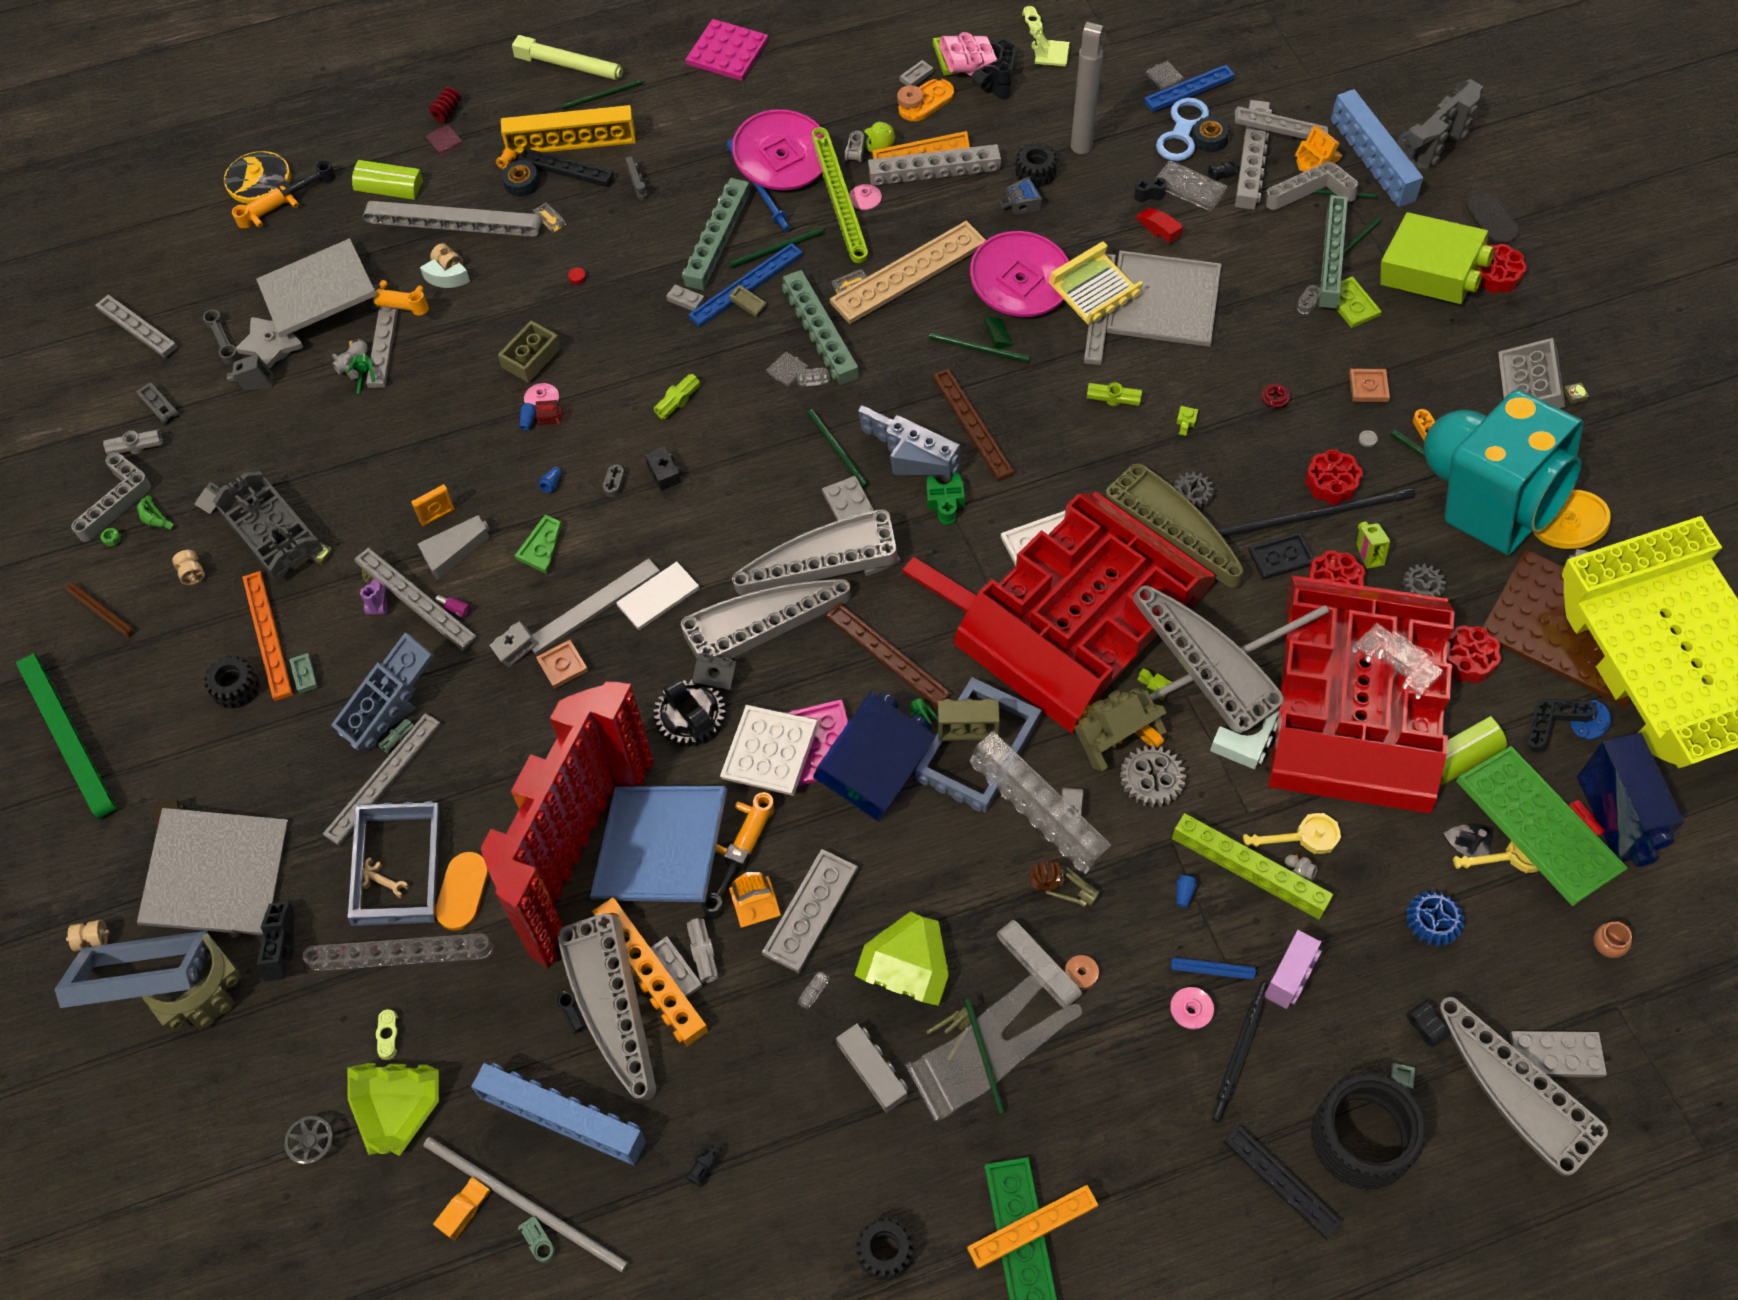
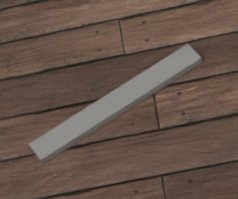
(1096, 336)
(415, 599)
(594, 605)
(383, 777)

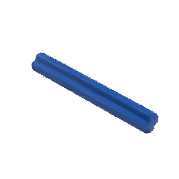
(1213, 968)

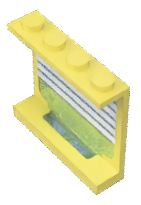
(1093, 284)

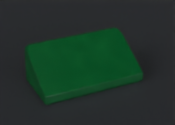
(997, 332)

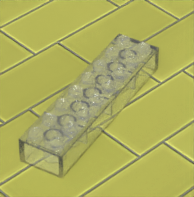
(1039, 803)

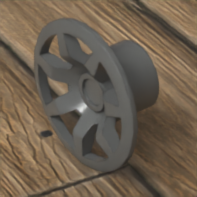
(310, 1141)

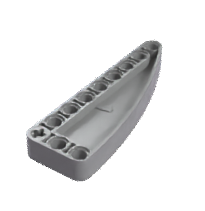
(833, 543)
(744, 615)
(1227, 665)
(597, 992)
(1528, 1110)

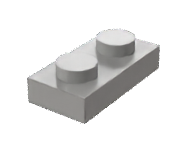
(916, 74)
(685, 298)

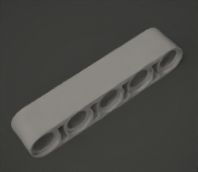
(1034, 958)

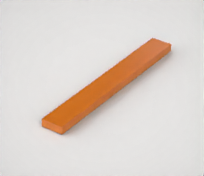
(267, 636)

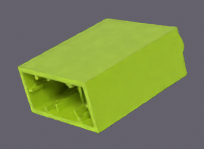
(1436, 258)

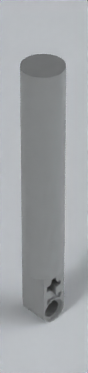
(1087, 88)

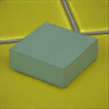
(1403, 1075)

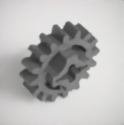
(1195, 488)
(1424, 581)

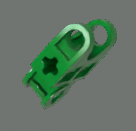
(945, 498)

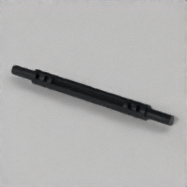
(1239, 1053)

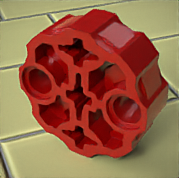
(1504, 270)
(1333, 476)
(1333, 570)
(1472, 654)

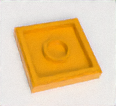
(433, 505)

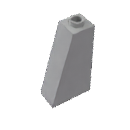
(453, 545)

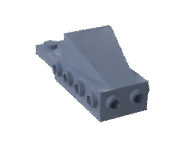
(912, 446)
(383, 695)

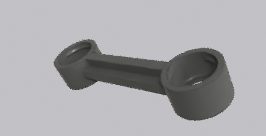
(225, 346)

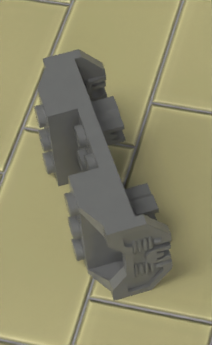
(1450, 121)
(266, 523)

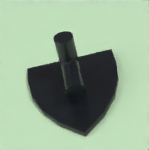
(1470, 839)

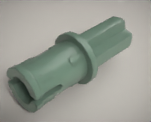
(396, 735)

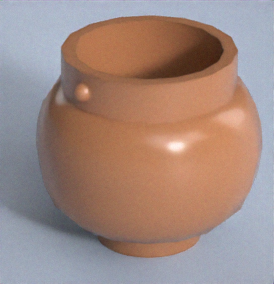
(1612, 939)

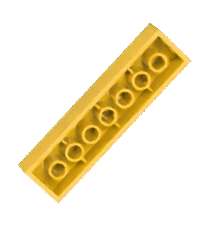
(569, 130)

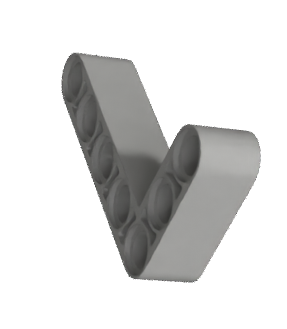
(1321, 176)
(114, 503)

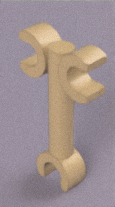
(371, 873)

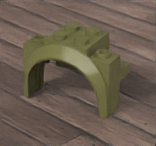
(1119, 717)
(205, 999)

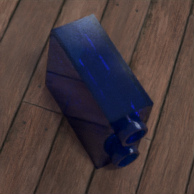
(875, 754)
(1630, 799)

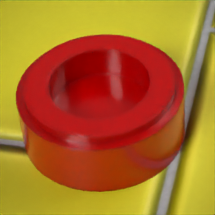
(577, 276)

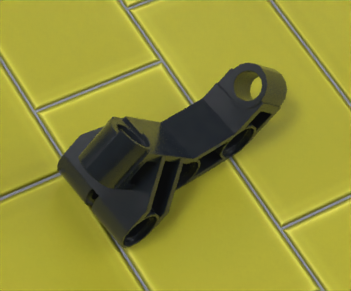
(998, 73)

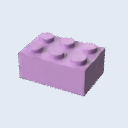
(1294, 970)

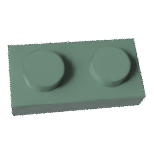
(303, 673)

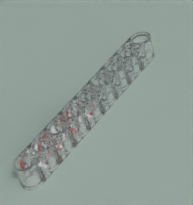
(389, 947)

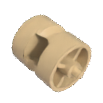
(445, 256)
(188, 567)
(83, 936)

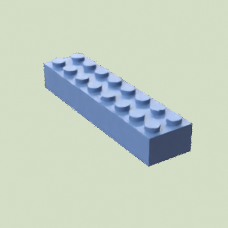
(1376, 148)
(559, 1113)

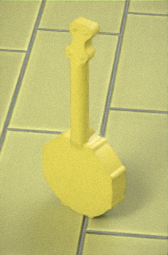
(1316, 833)
(1513, 854)

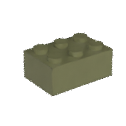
(529, 351)
(967, 719)

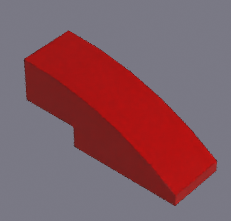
(1160, 224)

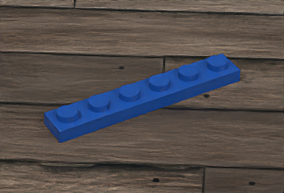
(1189, 88)

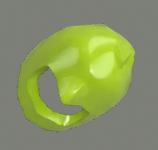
(880, 135)

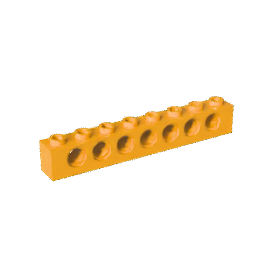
(686, 1032)

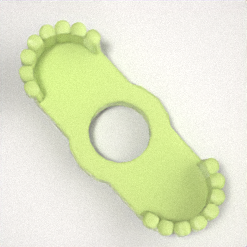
(1028, 12)
(386, 1047)

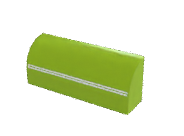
(386, 179)
(1472, 748)

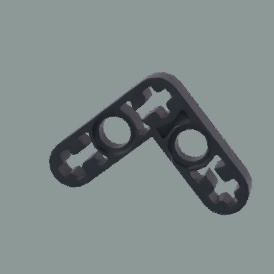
(1553, 714)

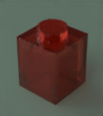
(548, 412)

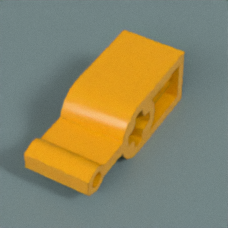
(461, 1209)

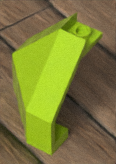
(907, 959)
(391, 1103)

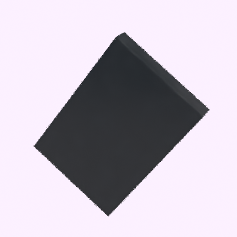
(1281, 555)

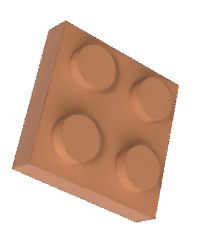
(1369, 385)
(562, 664)

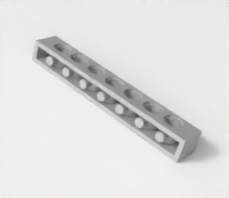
(1251, 161)
(934, 165)

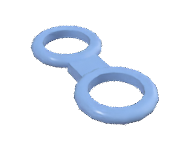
(1182, 130)

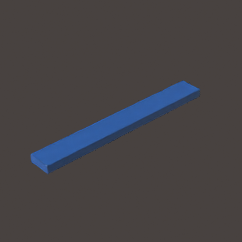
(749, 281)

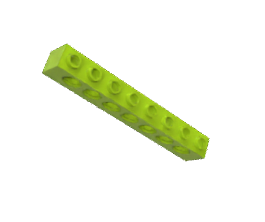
(1252, 866)

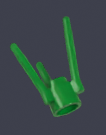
(362, 364)
(919, 708)

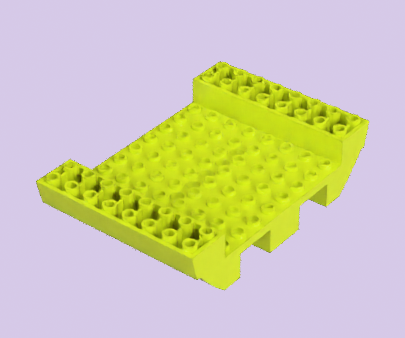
(1620, 600)

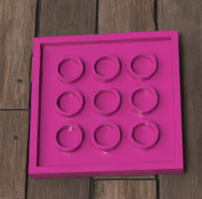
(727, 49)
(831, 721)

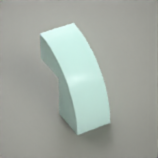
(437, 276)

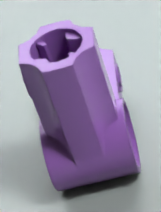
(374, 598)

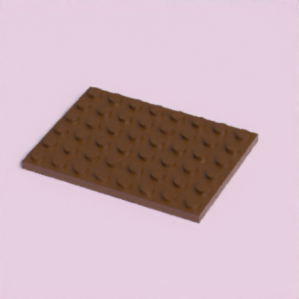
(1534, 625)

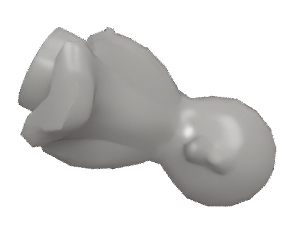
(343, 360)

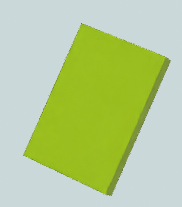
(1355, 303)

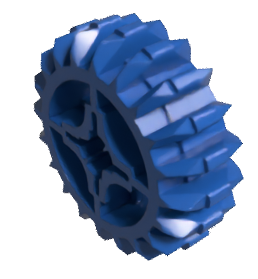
(1419, 916)

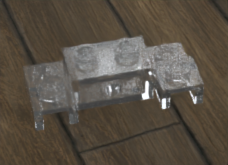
(1402, 656)

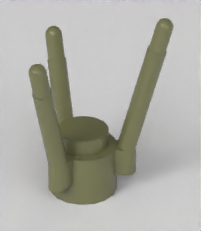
(1088, 893)
(960, 1020)

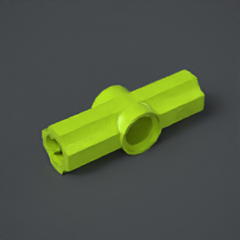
(1114, 394)
(677, 396)

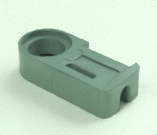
(536, 1238)

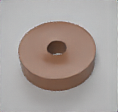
(910, 97)
(1086, 964)

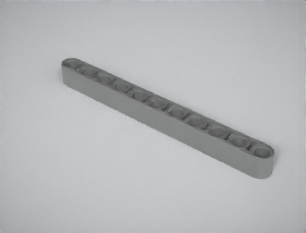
(452, 218)

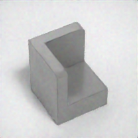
(206, 498)

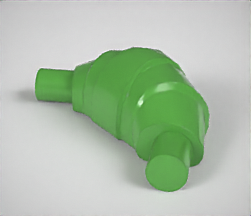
(151, 515)

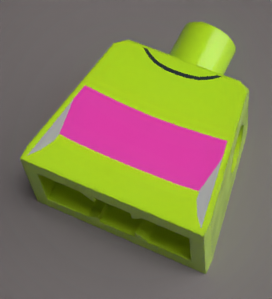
(1372, 544)

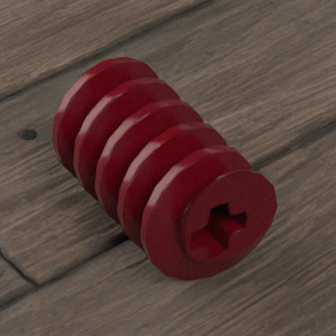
(444, 104)

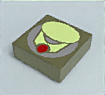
(1576, 393)
(322, 557)

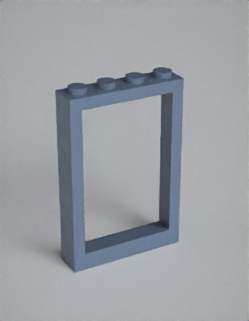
(961, 793)
(387, 812)
(76, 991)

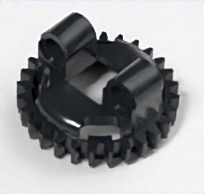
(697, 721)

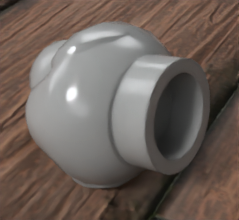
(1302, 867)

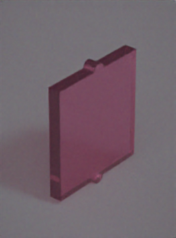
(443, 139)

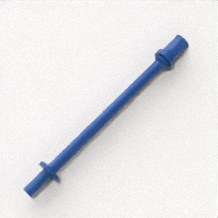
(779, 216)

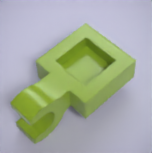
(1186, 418)
(1153, 683)

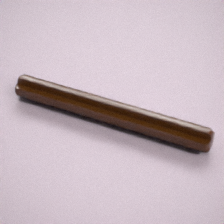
(100, 610)

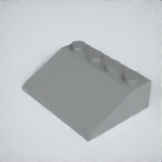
(1533, 370)

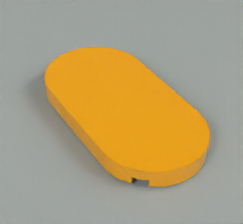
(935, 96)
(461, 891)

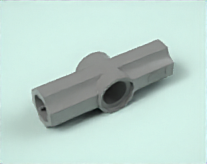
(133, 442)
(702, 950)

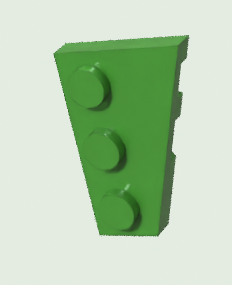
(540, 545)

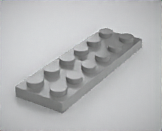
(848, 500)
(810, 911)

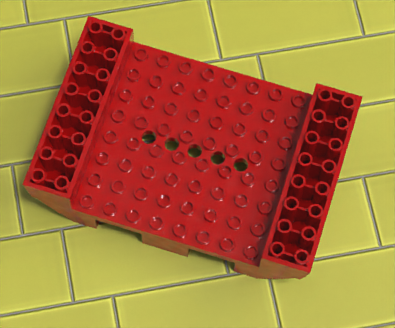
(1067, 668)
(1320, 744)
(560, 804)

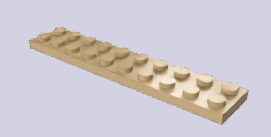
(907, 272)

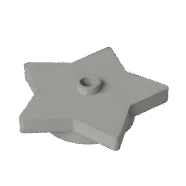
(267, 343)

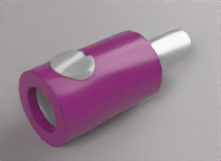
(454, 605)

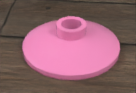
(865, 197)
(541, 392)
(1192, 998)

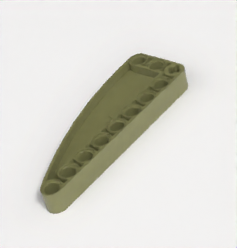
(1174, 519)

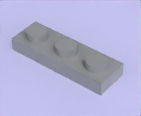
(676, 967)

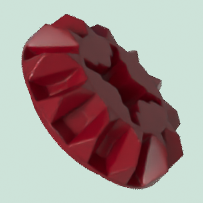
(1281, 392)

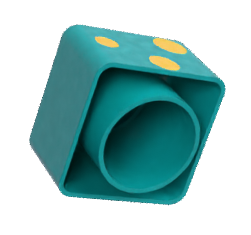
(1505, 468)

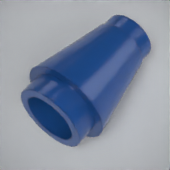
(527, 416)
(550, 479)
(1185, 889)

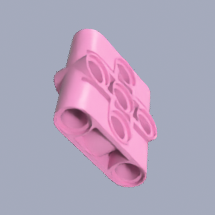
(966, 52)

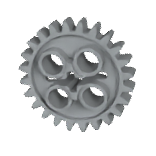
(1170, 773)

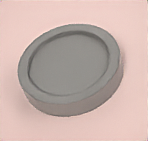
(1368, 438)

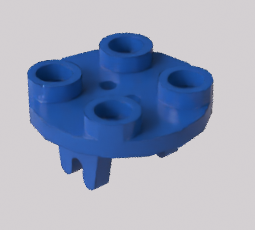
(1594, 728)

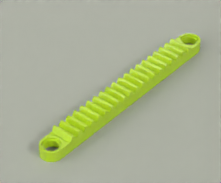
(839, 195)

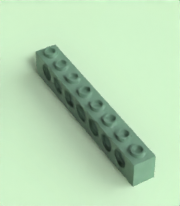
(716, 234)
(1333, 252)
(820, 328)

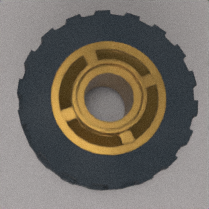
(1210, 133)
(520, 178)

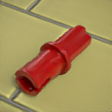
(1587, 817)

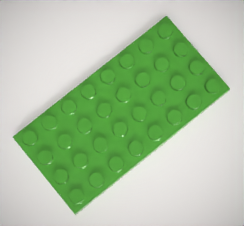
(1542, 825)

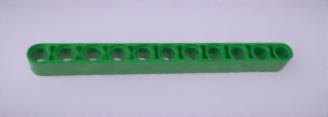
(66, 736)

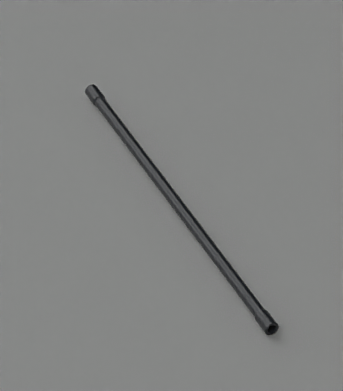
(1398, 495)

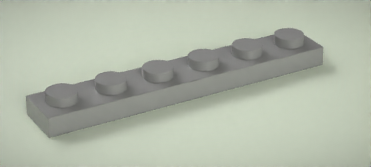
(1274, 123)
(136, 326)
(382, 346)

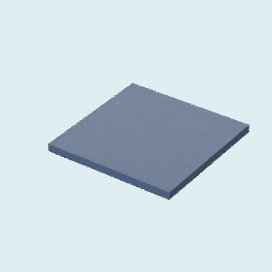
(659, 844)

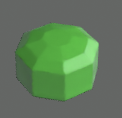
(110, 537)

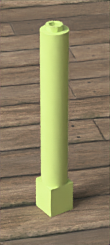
(528, 49)

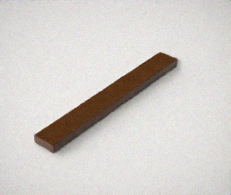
(973, 425)
(888, 655)

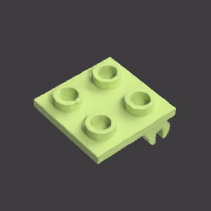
(1049, 51)

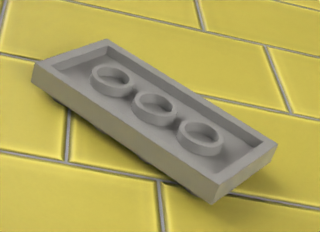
(1561, 1053)

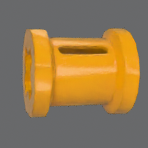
(506, 158)

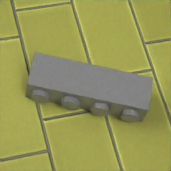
(872, 1068)

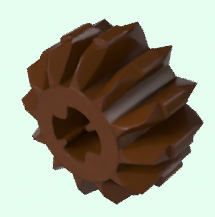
(1046, 876)

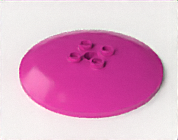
(772, 133)
(1012, 256)

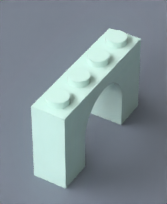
(1243, 748)

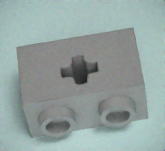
(513, 644)

